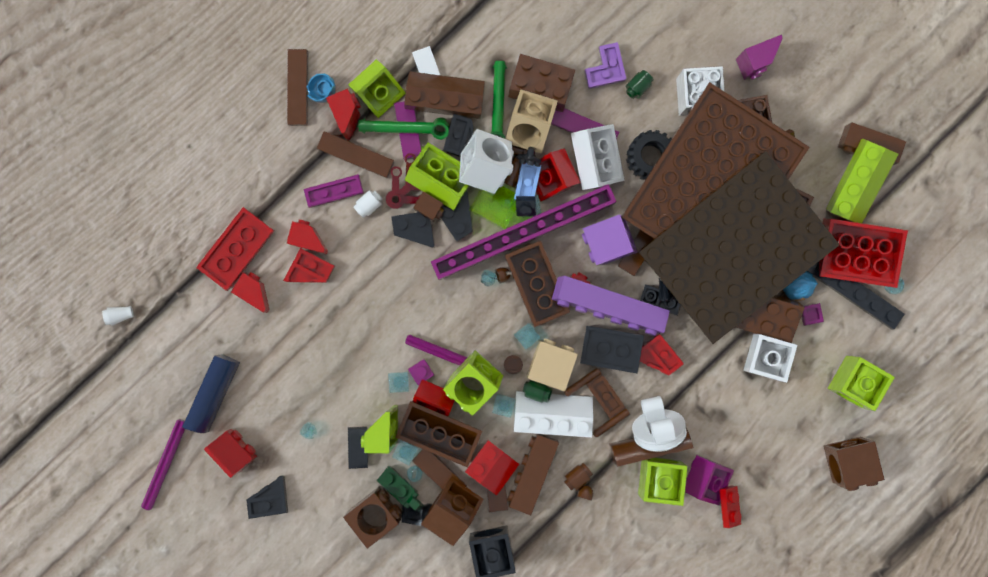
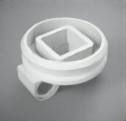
(666, 426)

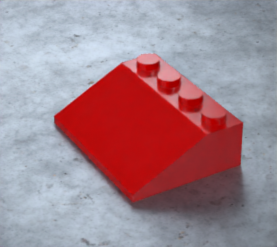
(864, 253)

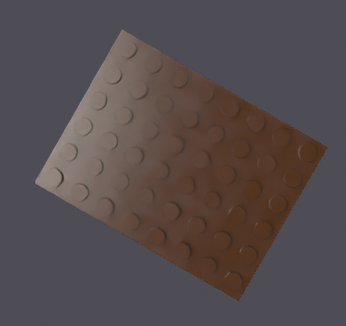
(705, 153)

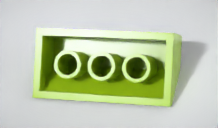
(861, 181)
(382, 434)

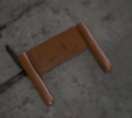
(605, 396)

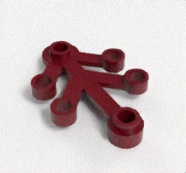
(404, 190)

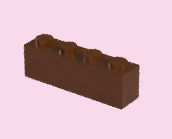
(533, 474)

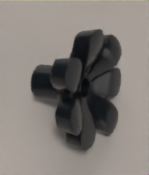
(529, 157)

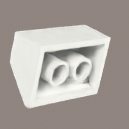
(597, 157)

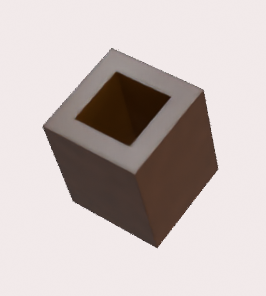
(429, 207)

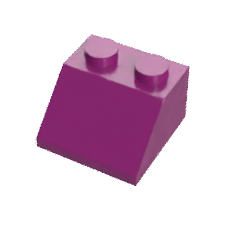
(758, 58)
(707, 479)

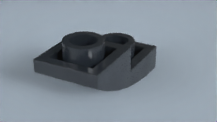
(651, 296)
(356, 454)

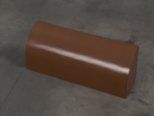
(629, 452)

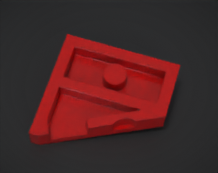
(309, 269)
(660, 355)

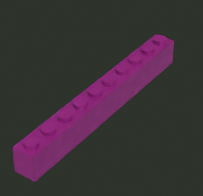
(523, 232)

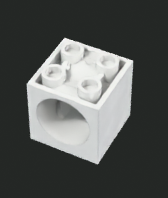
(692, 83)
(486, 161)

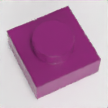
(421, 371)

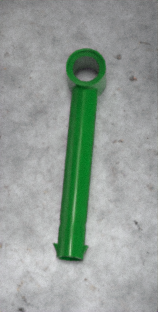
(498, 98)
(406, 127)

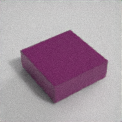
(812, 314)

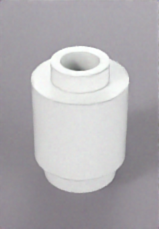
(368, 203)

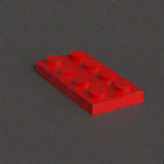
(235, 249)

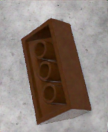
(444, 95)
(439, 434)

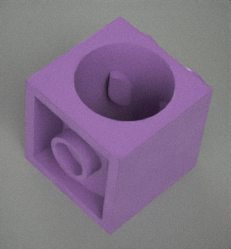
(609, 240)

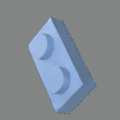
(527, 180)

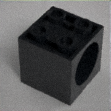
(492, 552)

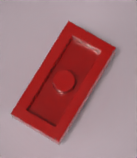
(730, 506)

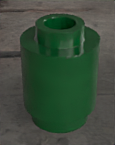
(639, 84)
(537, 391)

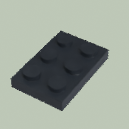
(612, 349)

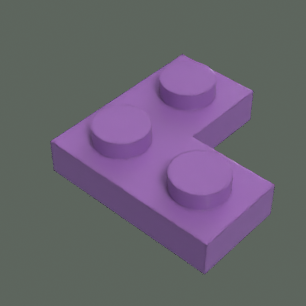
(610, 71)

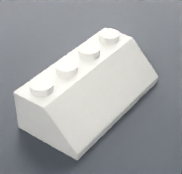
(560, 416)

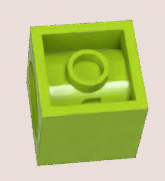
(479, 368)
(861, 382)
(662, 481)

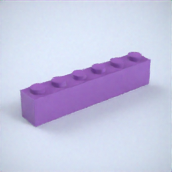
(610, 305)

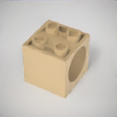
(531, 120)
(552, 364)

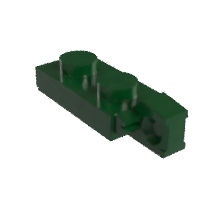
(400, 488)

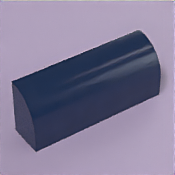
(211, 394)

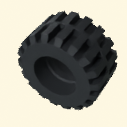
(635, 159)

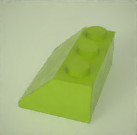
(437, 176)

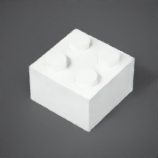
(770, 357)

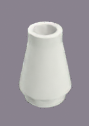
(115, 315)

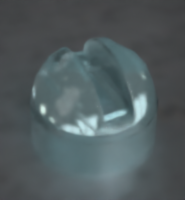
(488, 278)
(308, 430)
(418, 473)

